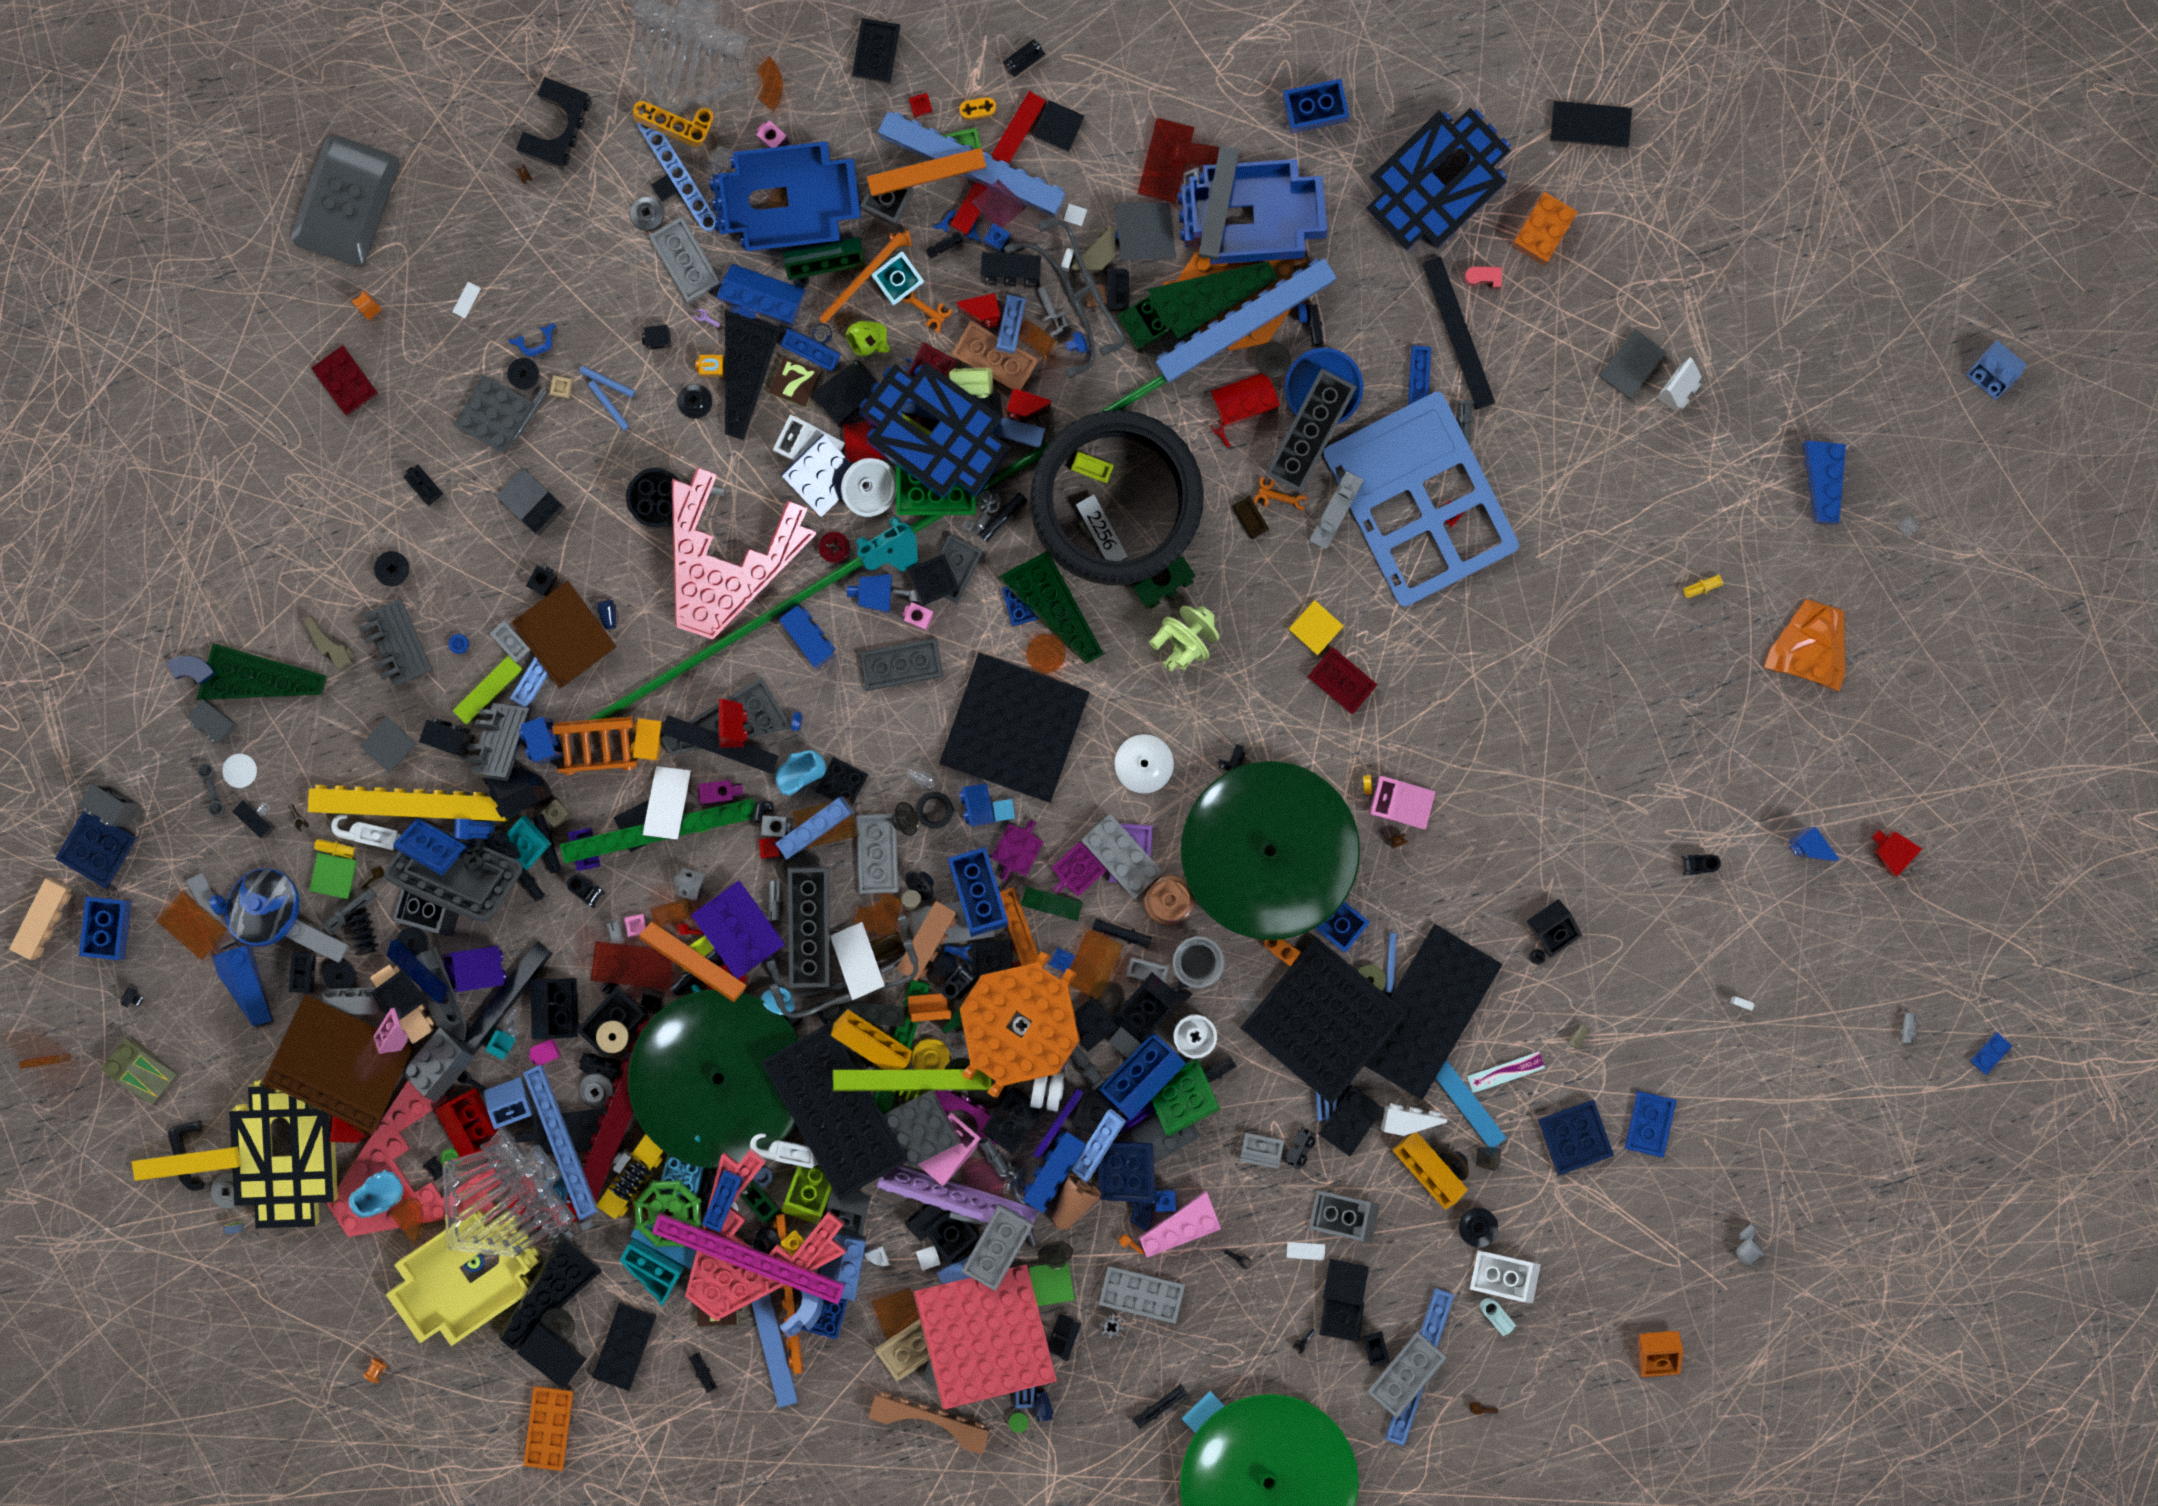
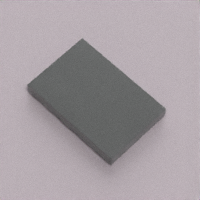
(1632, 364)
(962, 560)

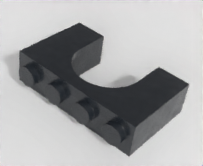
(556, 151)

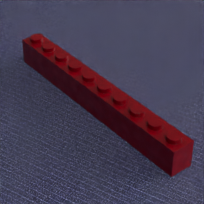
(611, 1129)

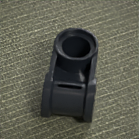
(1698, 864)
(586, 890)
(962, 979)

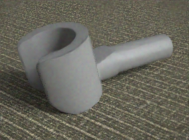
(913, 595)
(586, 1223)

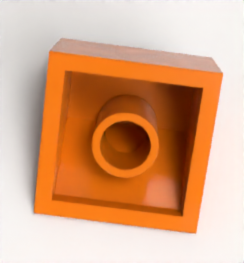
(1660, 1353)

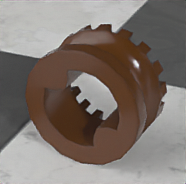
(522, 173)
(1399, 840)

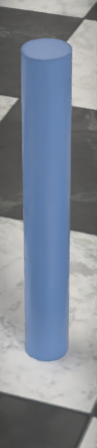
(606, 381)
(608, 405)
(1391, 962)

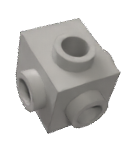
(688, 884)

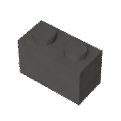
(212, 721)

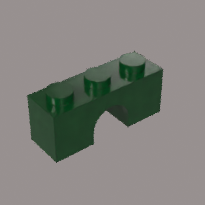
(1180, 575)

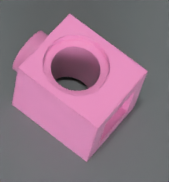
(765, 128)
(924, 622)

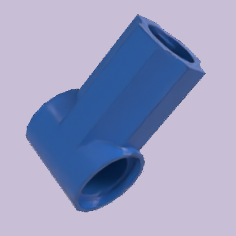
(473, 829)

